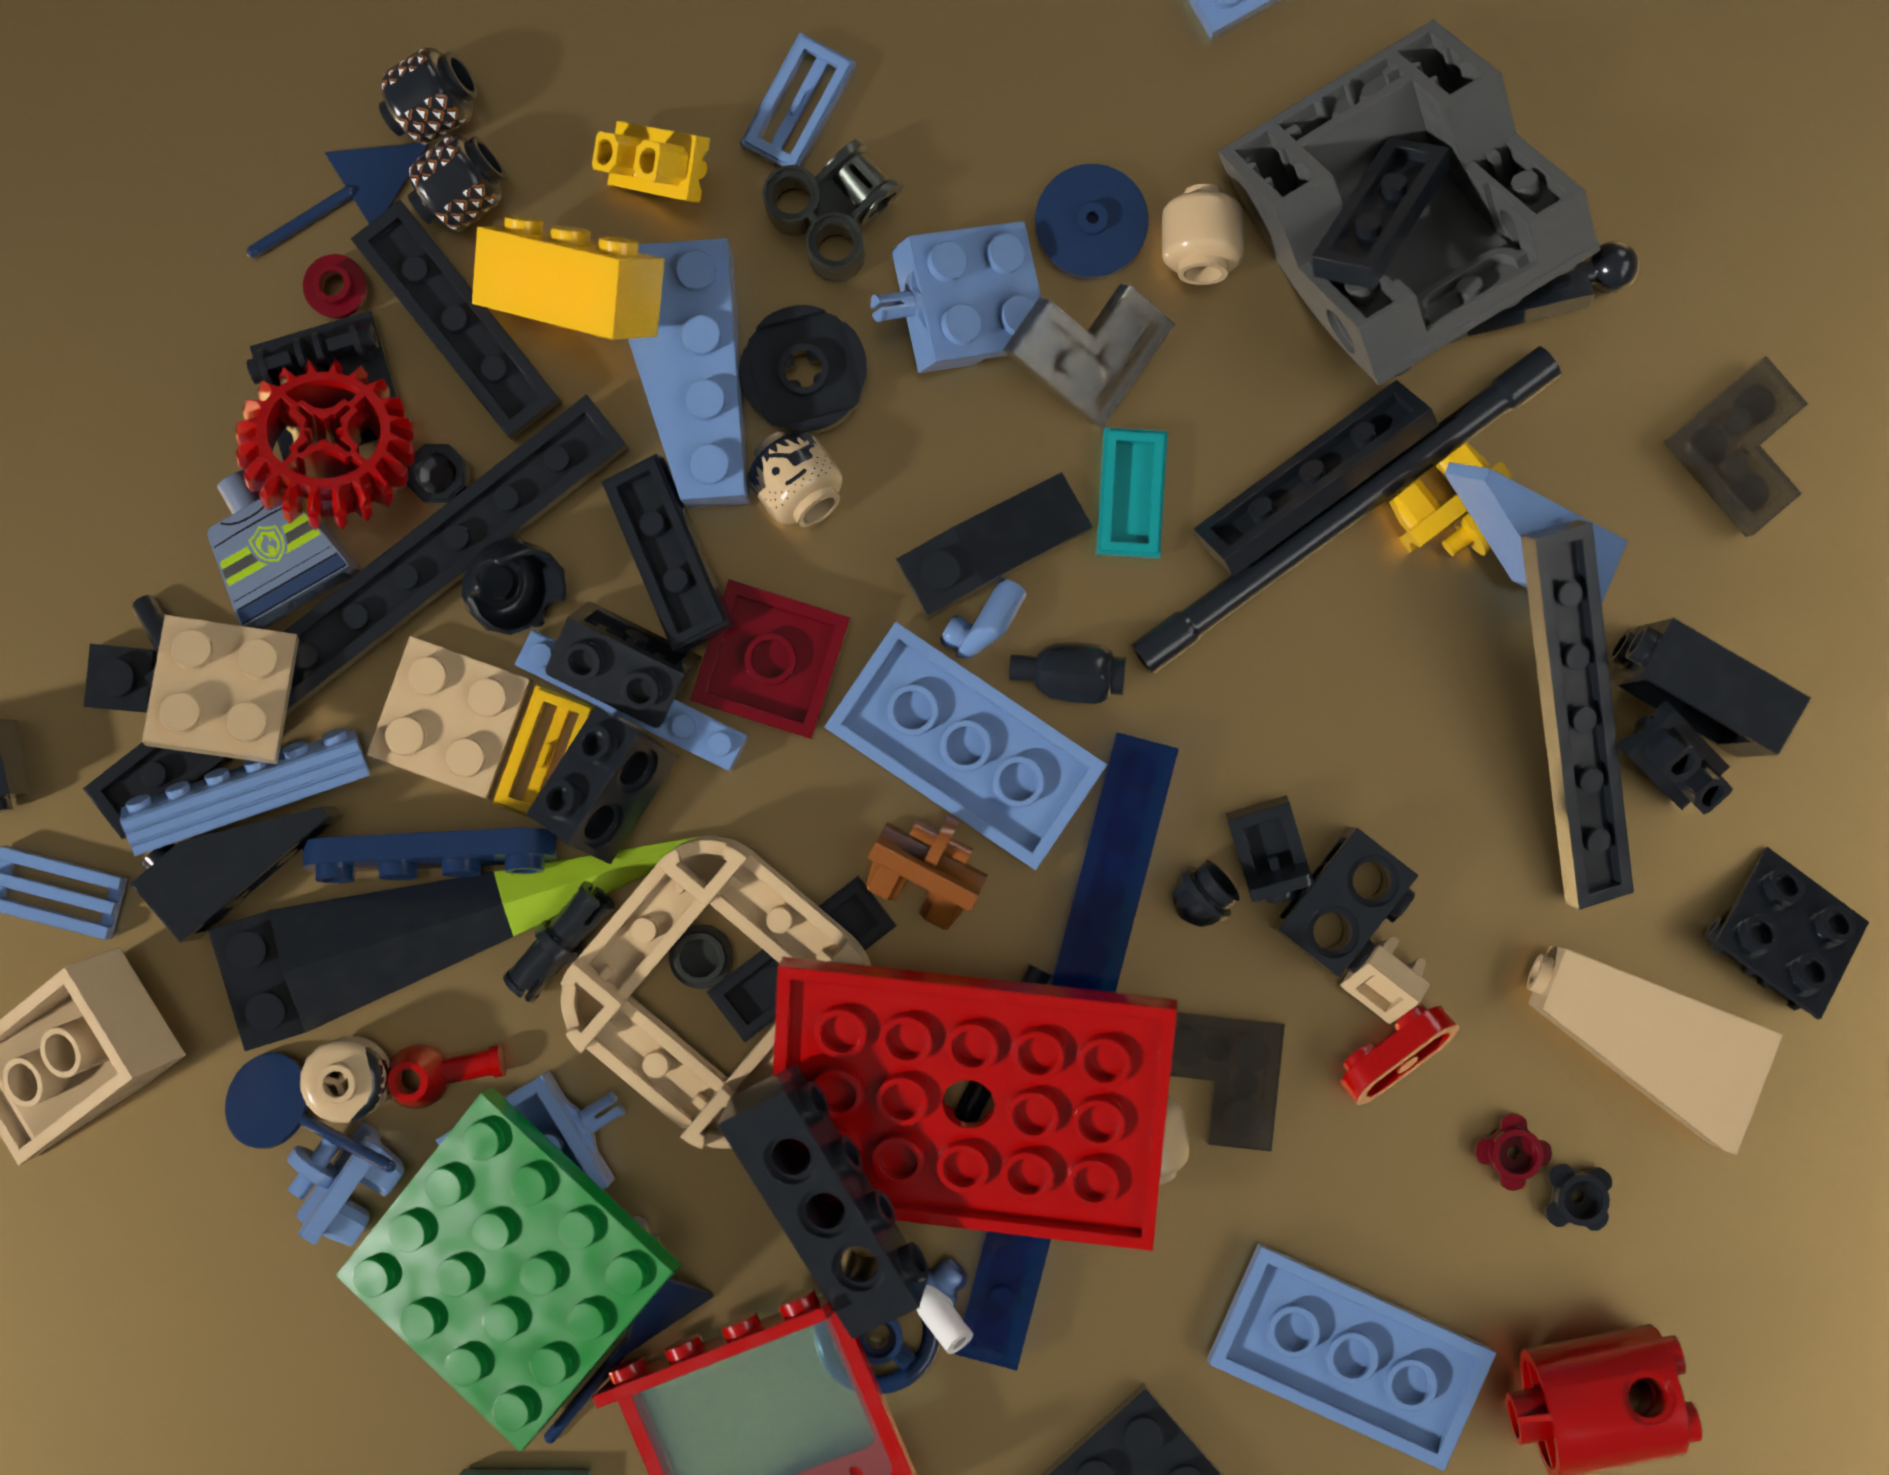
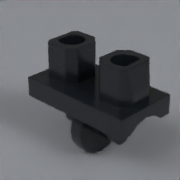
(1677, 759)

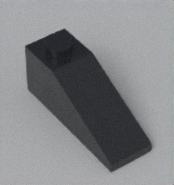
(992, 545)
(211, 875)

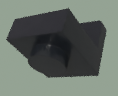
(1270, 850)

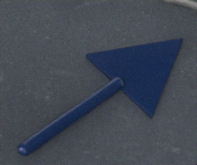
(369, 176)

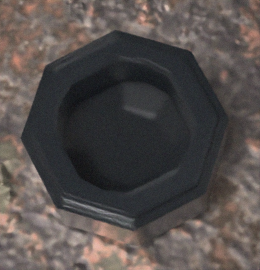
(438, 474)

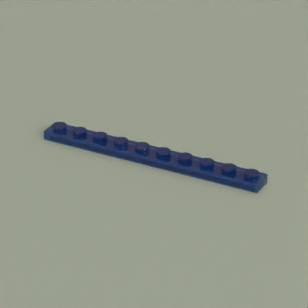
(1088, 959)

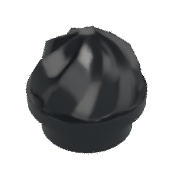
(1204, 895)

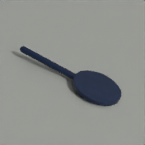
(268, 1108)

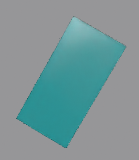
(1131, 493)

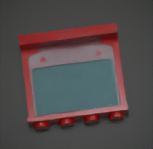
(761, 1400)

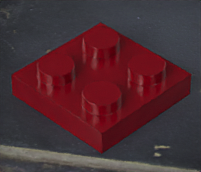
(773, 661)

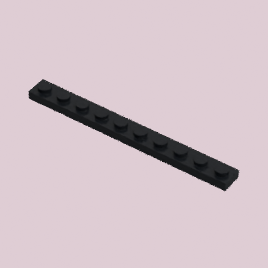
(400, 583)

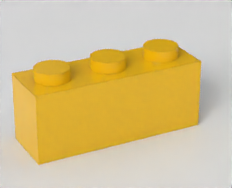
(568, 278)

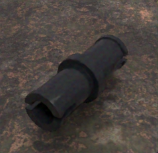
(558, 941)

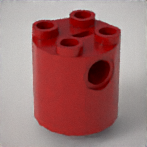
(1580, 1404)

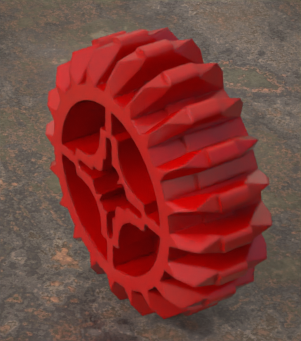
(324, 464)

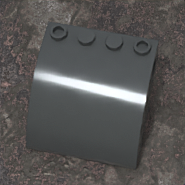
(1484, 239)

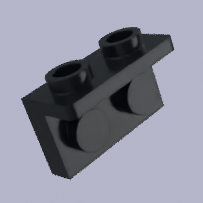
(620, 664)

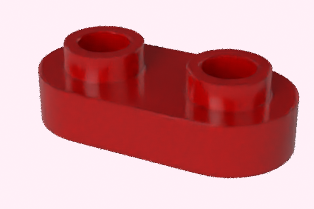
(1418, 1038)

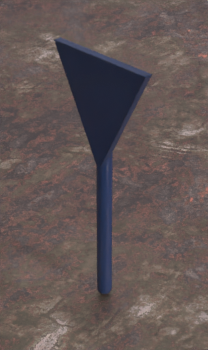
(667, 1307)

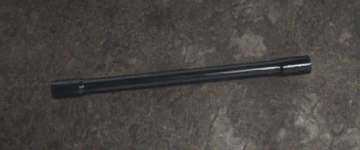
(1504, 394)

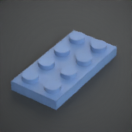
(965, 745)
(1351, 1356)

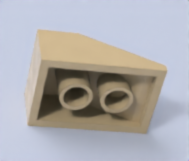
(78, 1052)

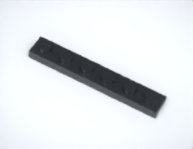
(1577, 712)

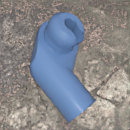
(991, 623)

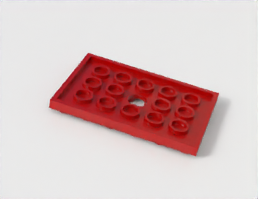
(1070, 1078)

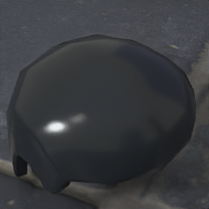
(512, 586)

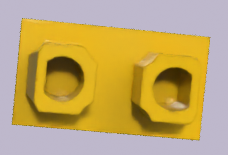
(652, 160)
(1425, 517)

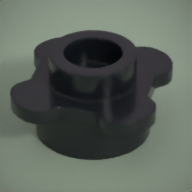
(1594, 1207)

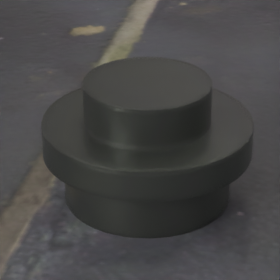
(701, 957)

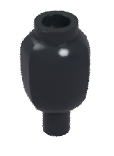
(1072, 672)

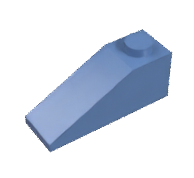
(1508, 510)

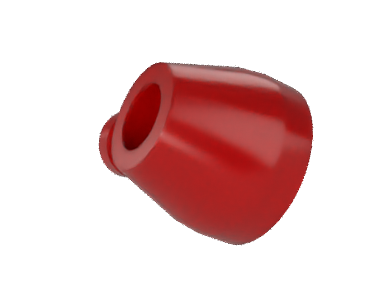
(438, 1072)

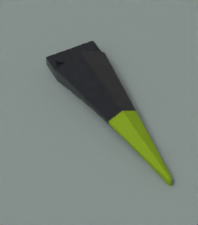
(335, 955)

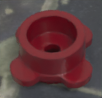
(1531, 1156)

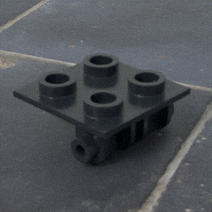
(349, 340)
(1789, 934)

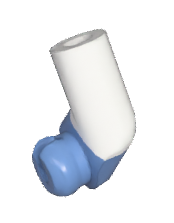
(939, 1303)

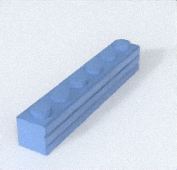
(682, 726)
(243, 791)

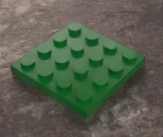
(507, 1268)

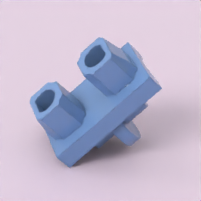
(327, 1207)

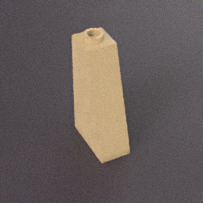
(1670, 1047)

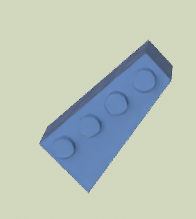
(695, 373)

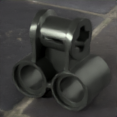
(836, 205)

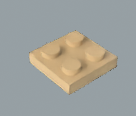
(220, 689)
(449, 717)

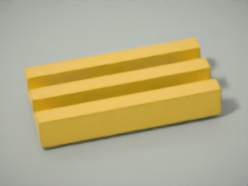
(523, 743)

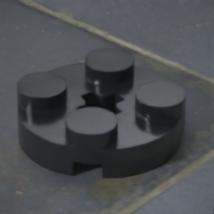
(824, 340)

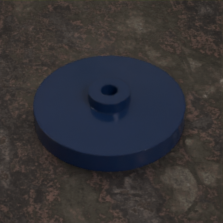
(1091, 221)

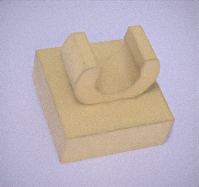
(1387, 983)

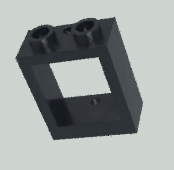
(1708, 686)

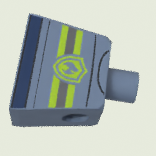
(271, 563)

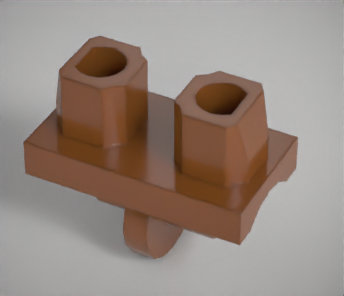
(931, 862)

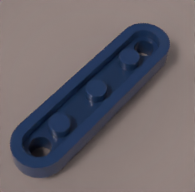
(453, 851)

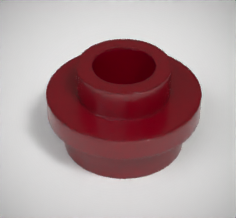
(345, 302)

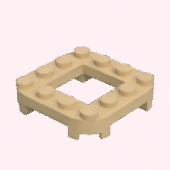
(633, 1040)

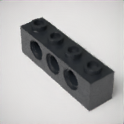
(859, 1288)

